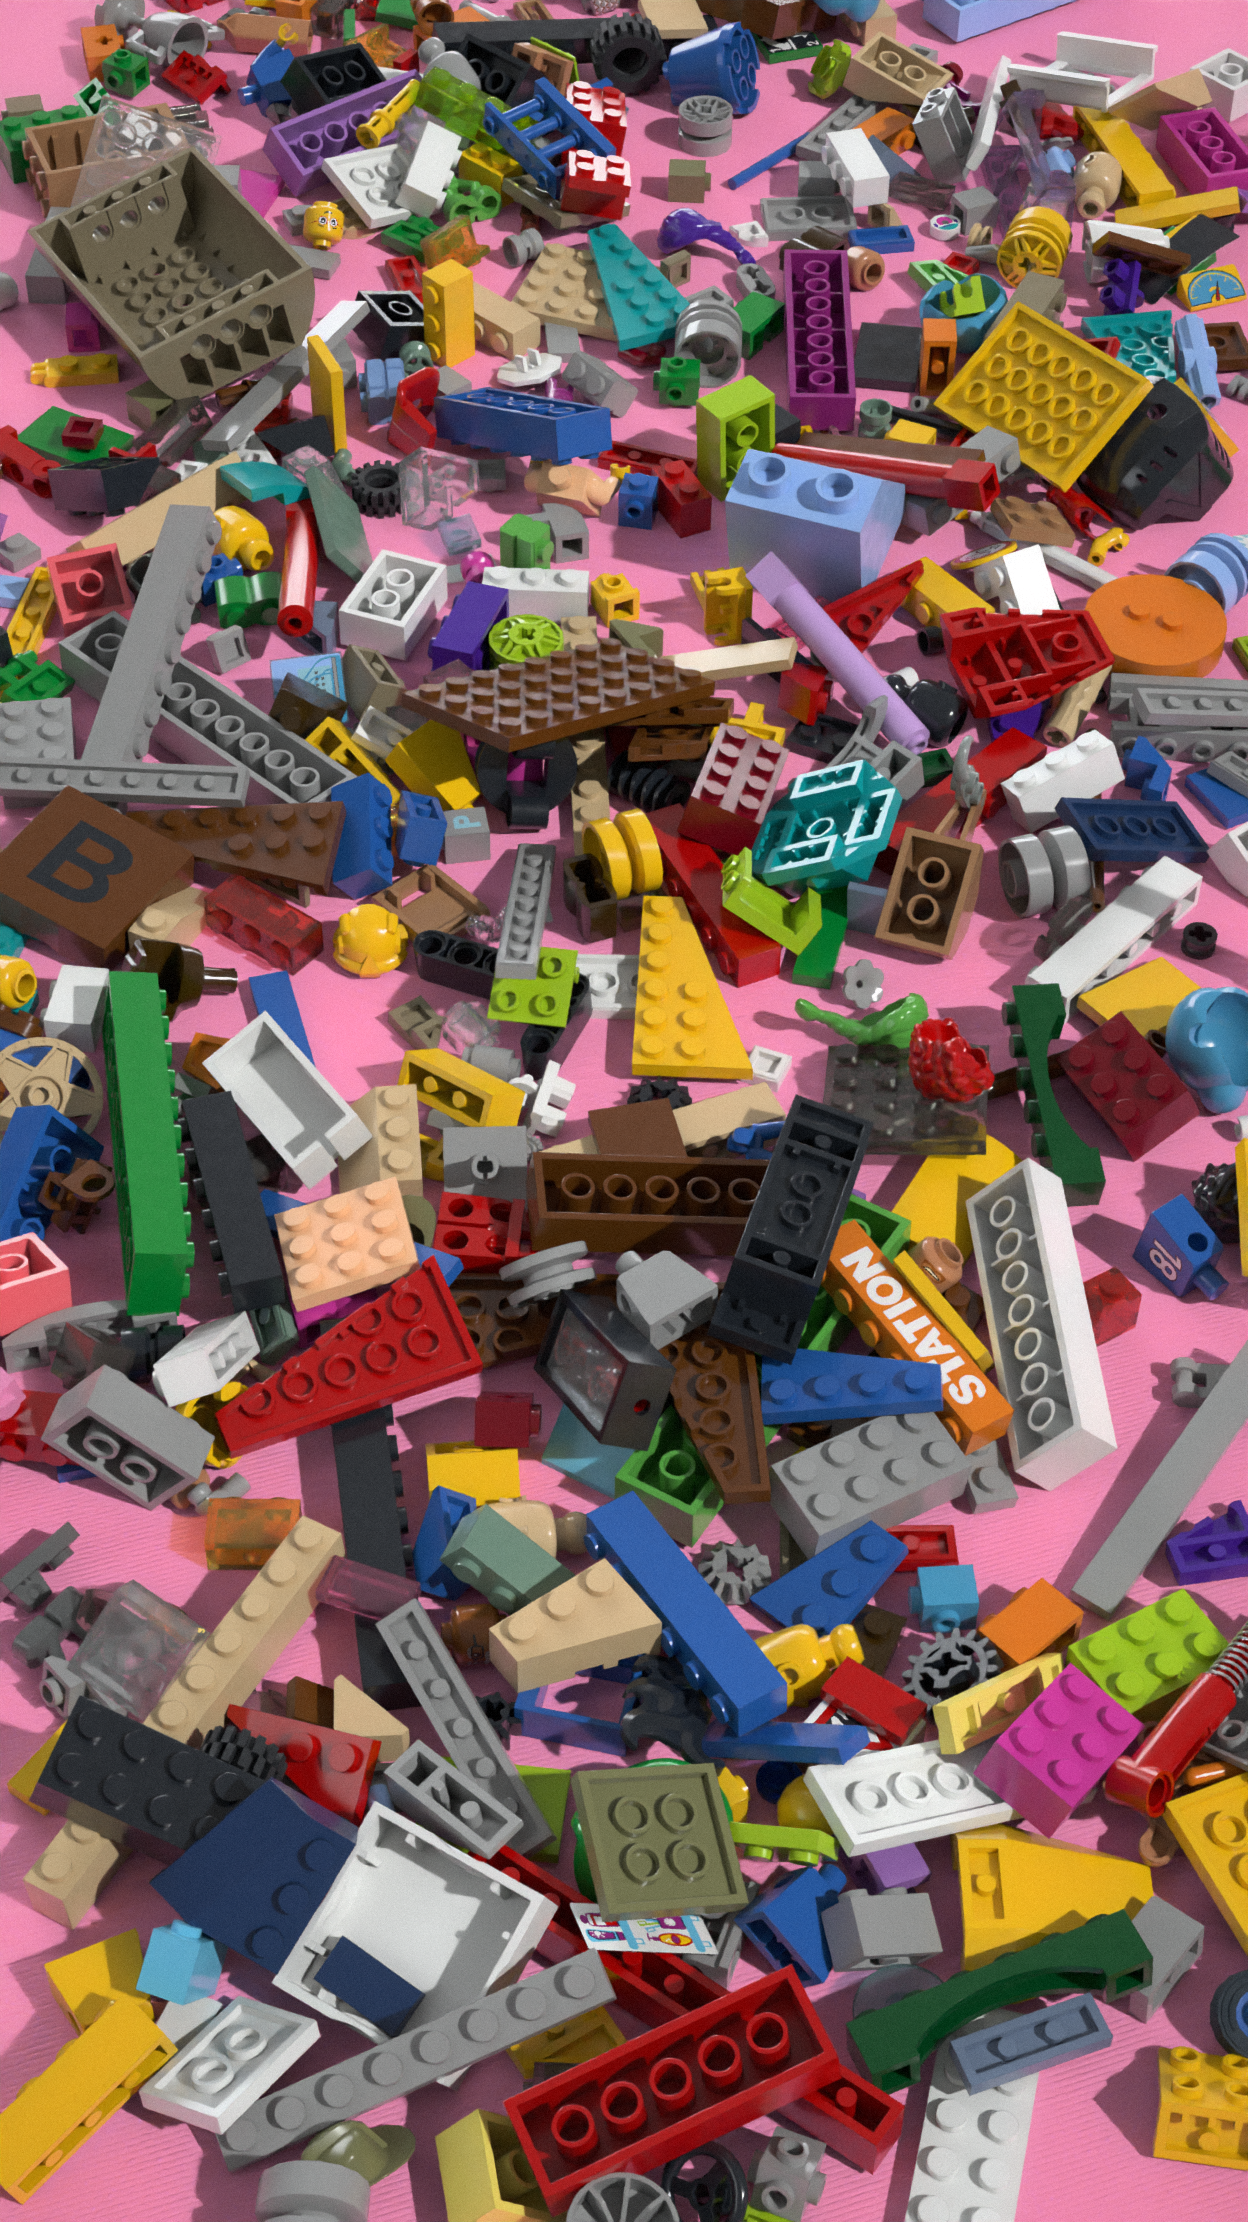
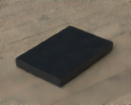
(887, 357)

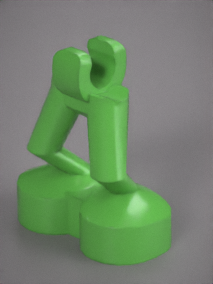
(482, 203)

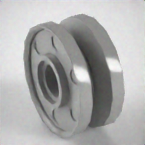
(547, 1274)

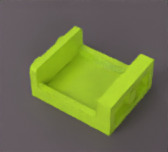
(767, 910)

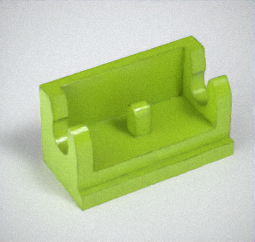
(967, 300)

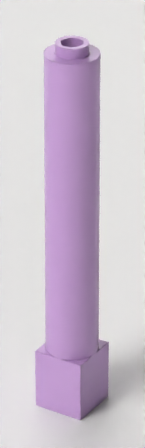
(835, 650)

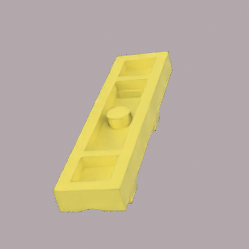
(993, 1704)

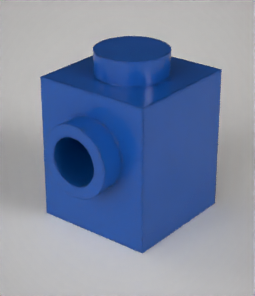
(638, 501)

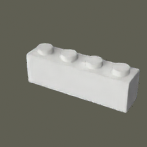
(205, 1359)

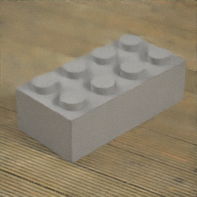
(873, 1473)

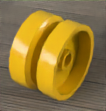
(626, 851)

